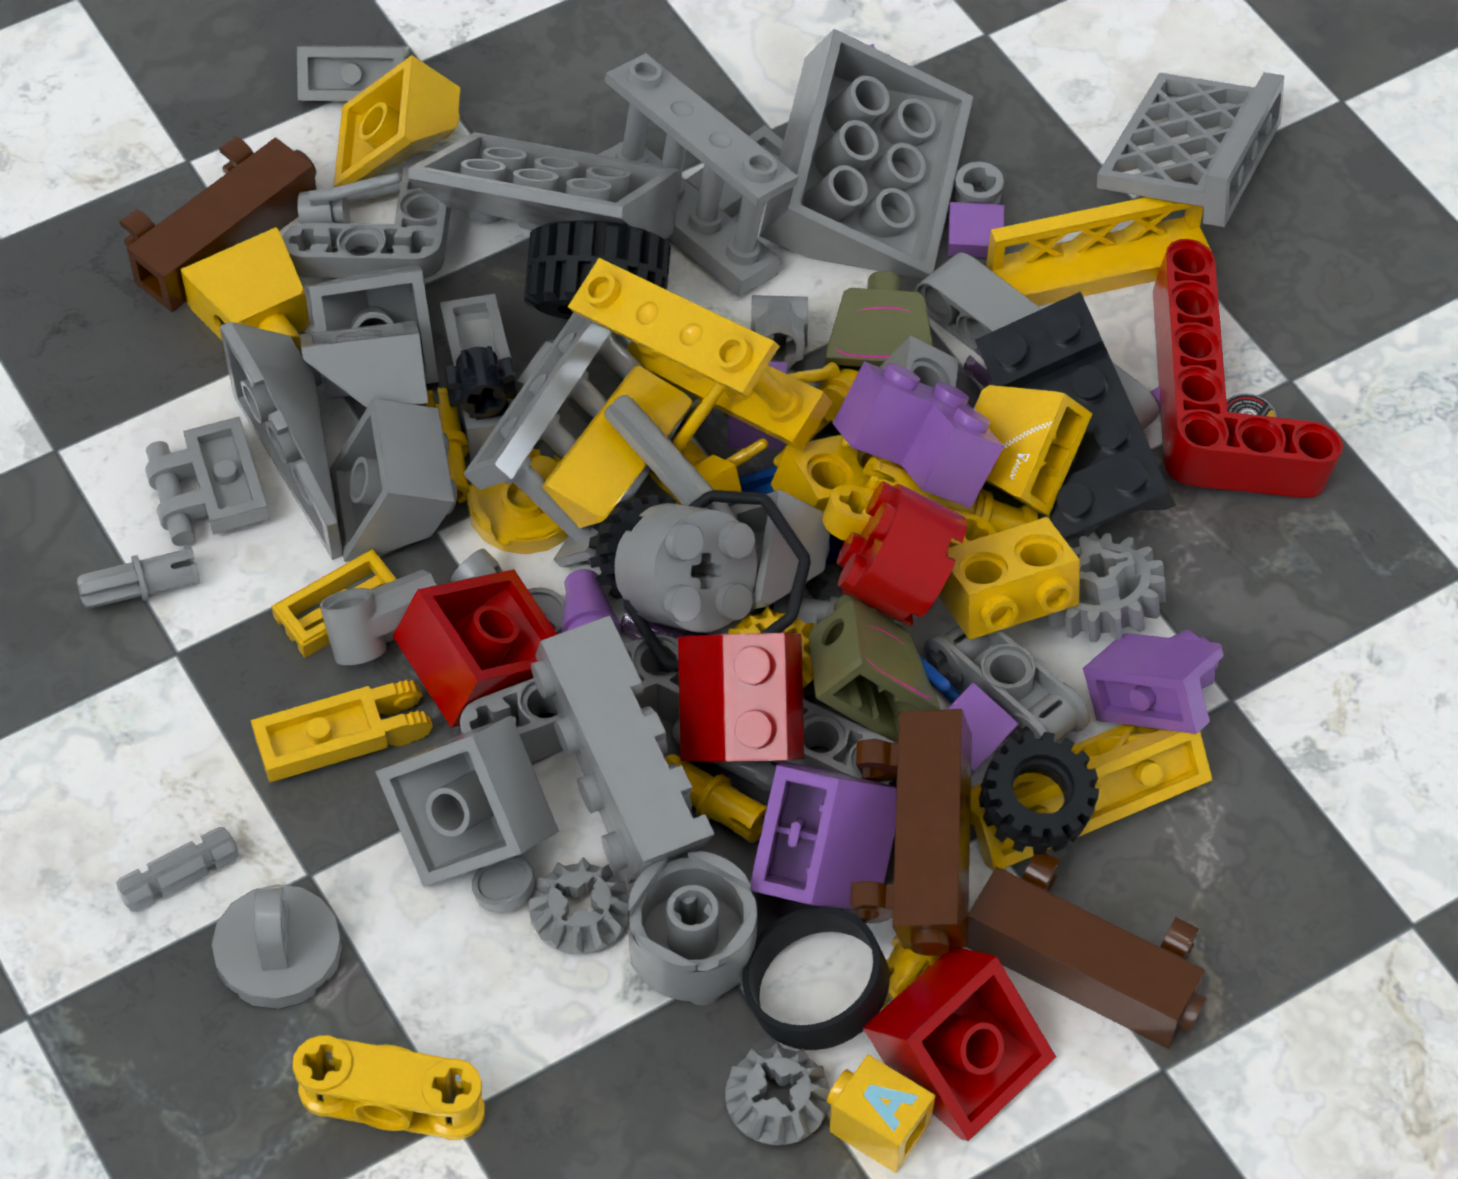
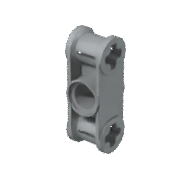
(1032, 697)

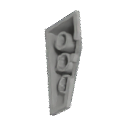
(283, 408)

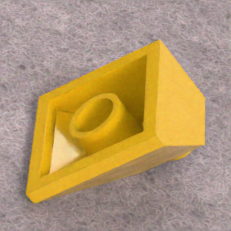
(395, 120)

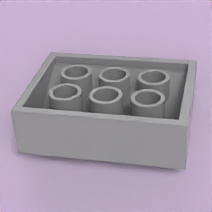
(871, 160)
(548, 184)

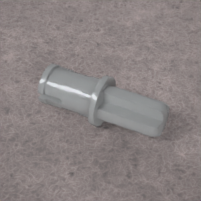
(138, 578)

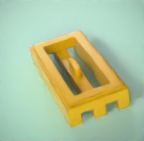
(310, 629)

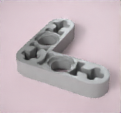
(403, 236)

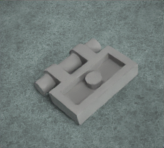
(225, 477)

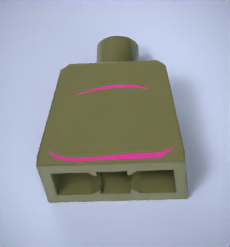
(876, 322)
(868, 667)

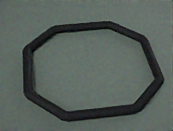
(789, 536)

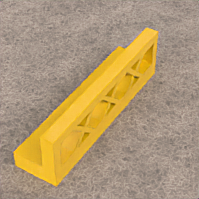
(1096, 257)
(1133, 771)

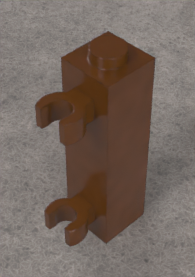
(251, 198)
(930, 831)
(1086, 956)

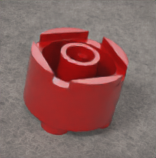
(901, 553)

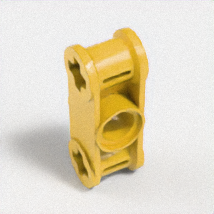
(389, 1087)

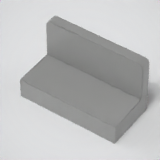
(343, 70)

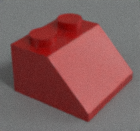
(472, 638)
(741, 697)
(962, 1038)

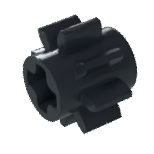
(480, 382)

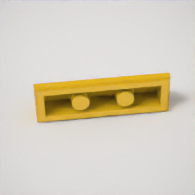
(601, 461)

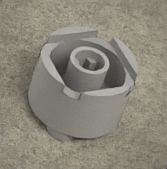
(687, 567)
(692, 926)

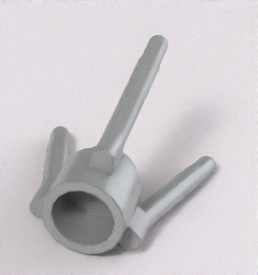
(332, 203)

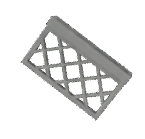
(1232, 150)

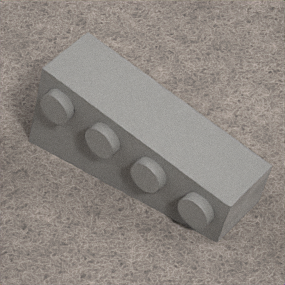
(618, 748)

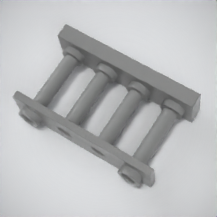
(701, 228)
(535, 417)

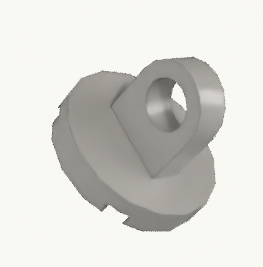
(276, 946)

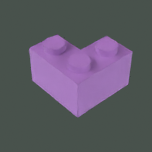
(920, 428)

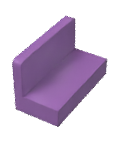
(1152, 682)

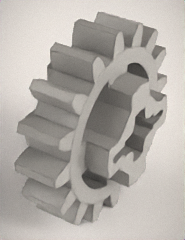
(1114, 589)

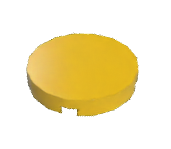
(510, 518)

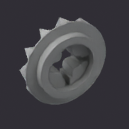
(585, 930)
(769, 1119)

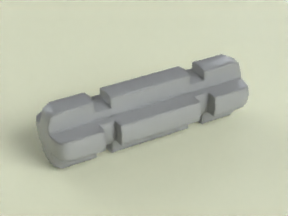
(177, 869)

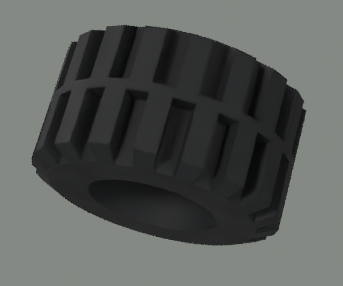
(567, 251)

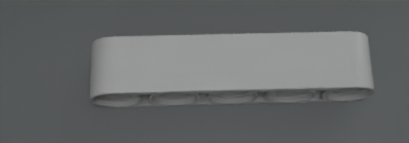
(975, 301)

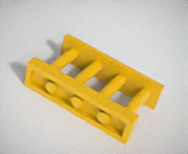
(700, 348)

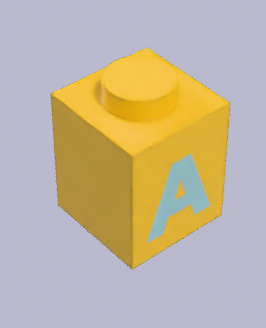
(879, 1112)

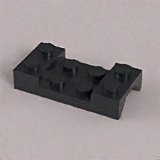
(1114, 463)

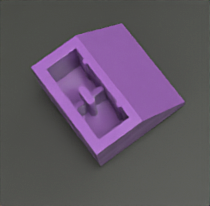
(823, 835)

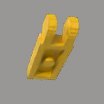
(339, 728)

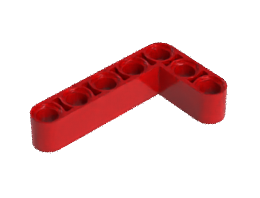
(1198, 434)

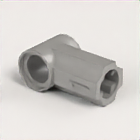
(783, 321)
(365, 619)

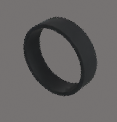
(792, 928)

